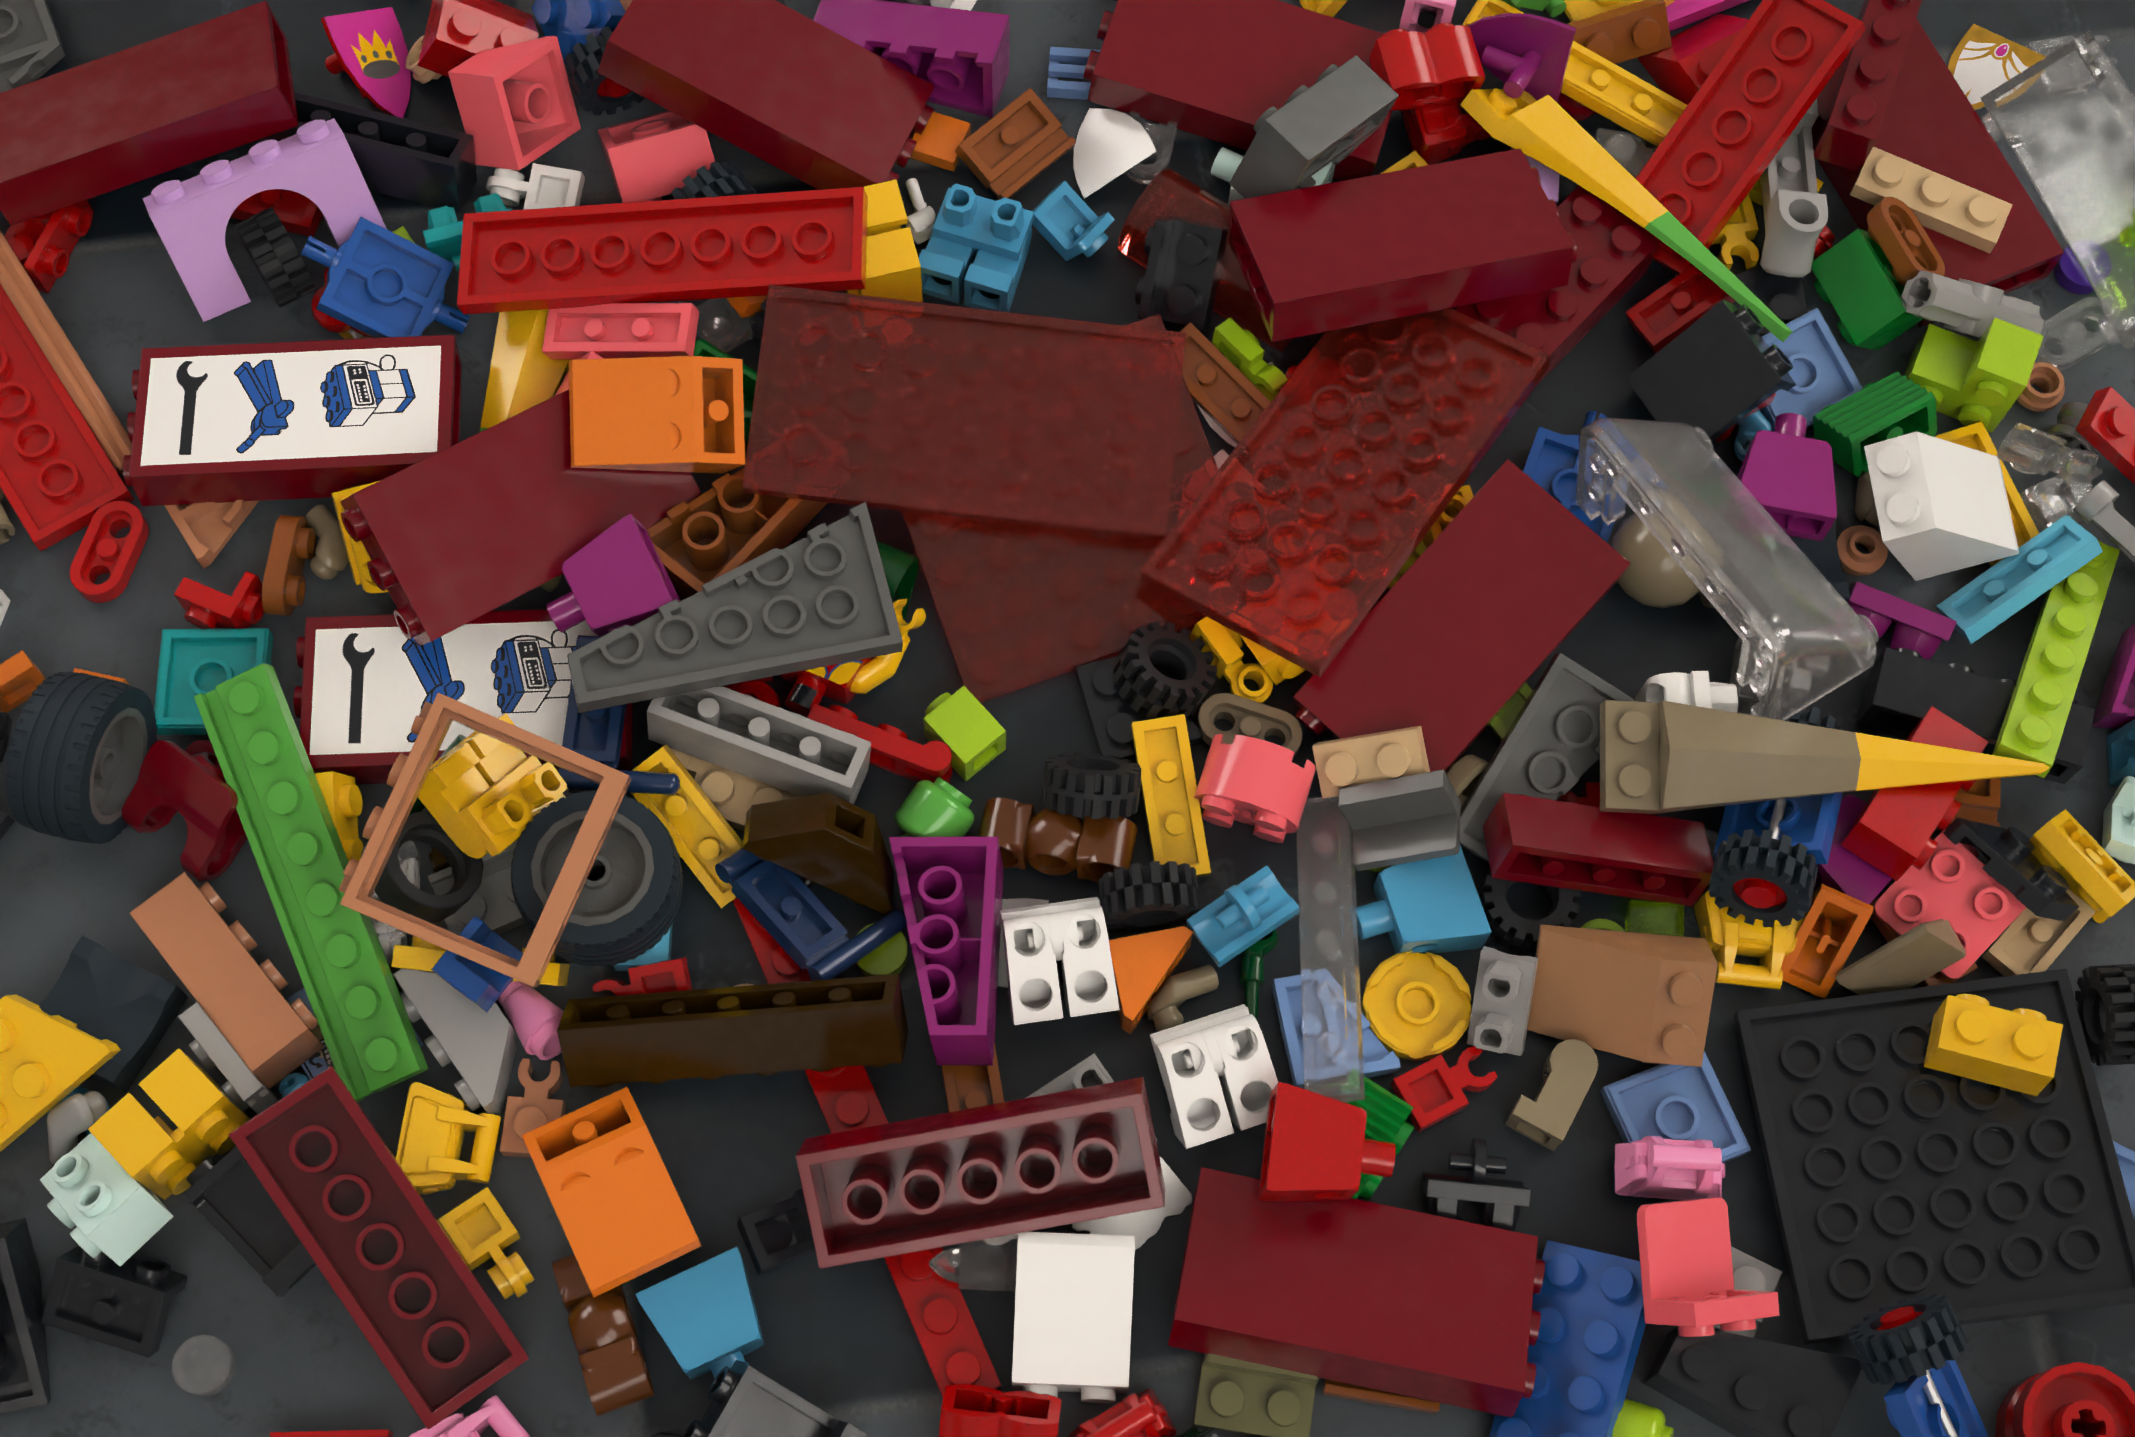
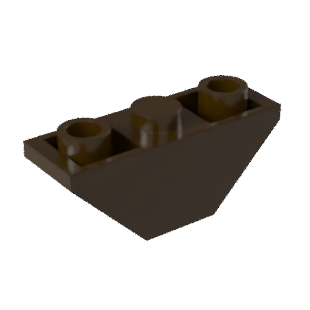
(825, 844)

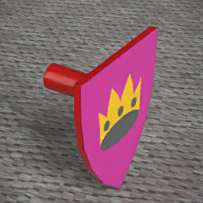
(373, 55)

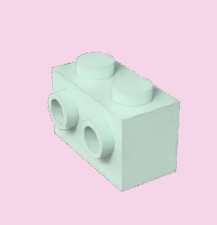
(103, 1201)

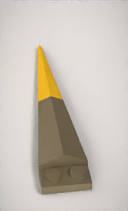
(1704, 757)

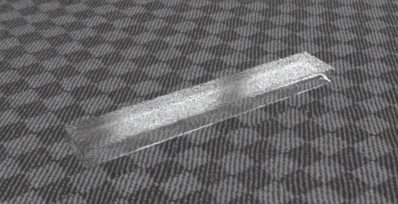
(1329, 953)

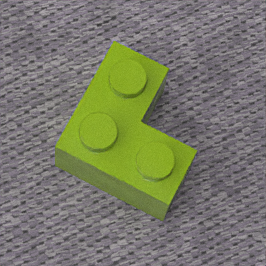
(1973, 377)

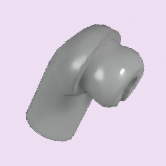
(70, 1119)

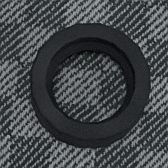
(398, 892)

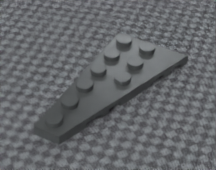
(767, 618)

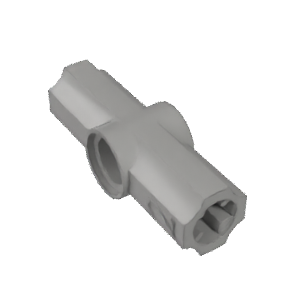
(1966, 304)

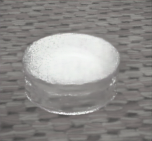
(203, 1365)

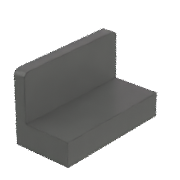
(1402, 819)

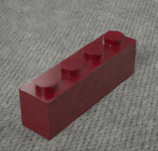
(1866, 83)
(1597, 850)

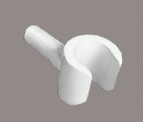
(924, 217)

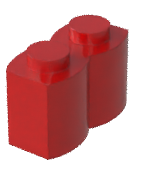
(1429, 65)
(987, 1412)

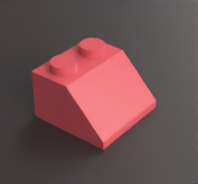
(515, 102)
(654, 155)

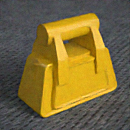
(1734, 937)
(434, 1139)

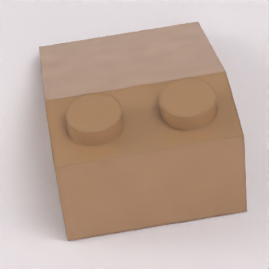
(1625, 992)

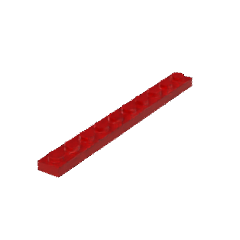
(931, 1301)

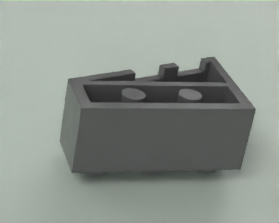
(1313, 129)

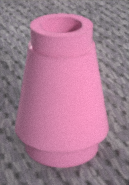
(533, 1019)

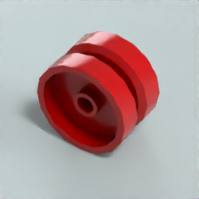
(2068, 1403)

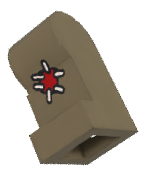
(1566, 1081)

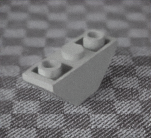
(474, 1040)

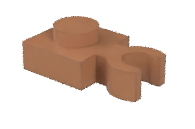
(532, 1110)

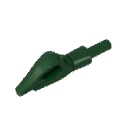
(1253, 970)

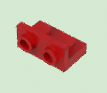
(48, 241)

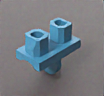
(1242, 916)

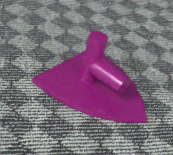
(1525, 52)

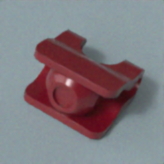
(195, 787)

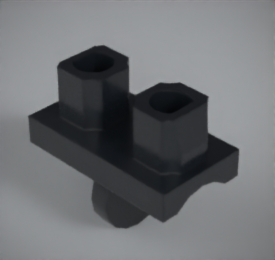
(1499, 1196)

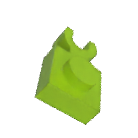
(1247, 356)

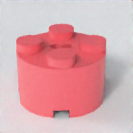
(1254, 786)

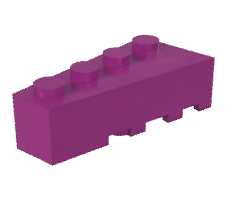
(948, 47)
(954, 929)

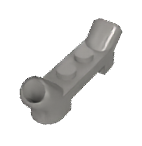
(1792, 204)

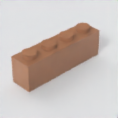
(227, 980)

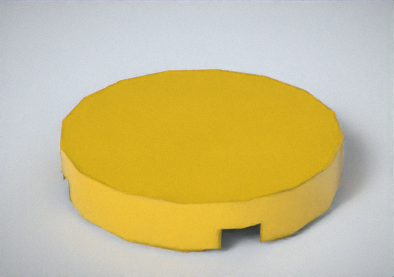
(1417, 1005)

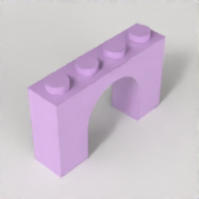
(195, 212)

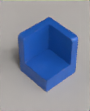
(472, 979)

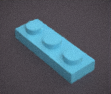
(2020, 578)

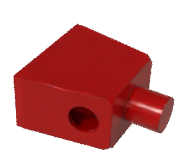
(1317, 1148)

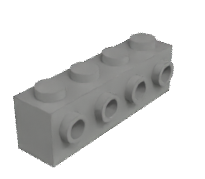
(761, 742)

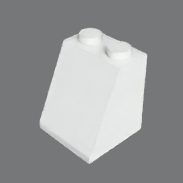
(1939, 504)
(1073, 1314)

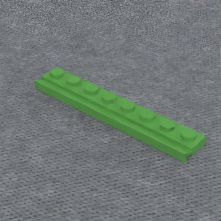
(302, 871)

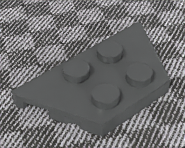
(26, 42)

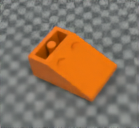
(657, 414)
(611, 1191)

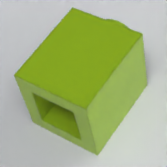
(966, 729)

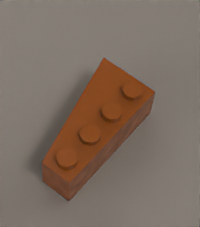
(725, 531)

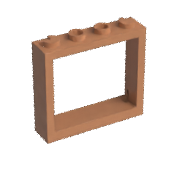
(407, 780)

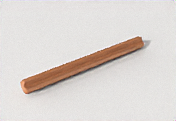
(63, 357)

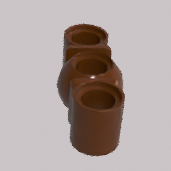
(1058, 841)
(604, 1340)

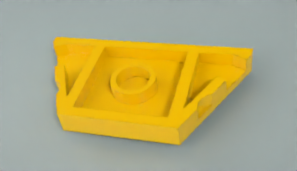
(40, 1063)

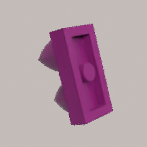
(1915, 626)

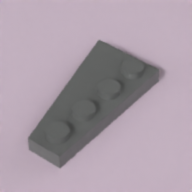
(1544, 748)

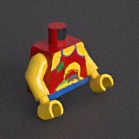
(850, 678)

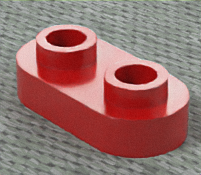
(105, 554)

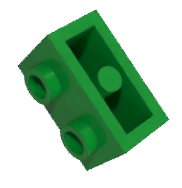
(1863, 291)

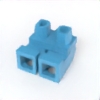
(977, 248)

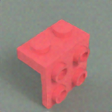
(1954, 890)
(1691, 1270)

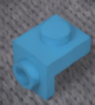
(1070, 223)

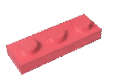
(622, 330)

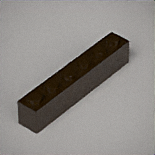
(734, 1031)

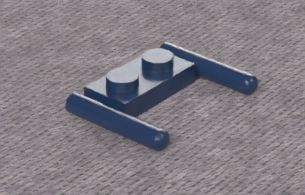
(599, 737)
(799, 918)

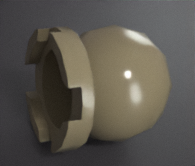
(1653, 573)

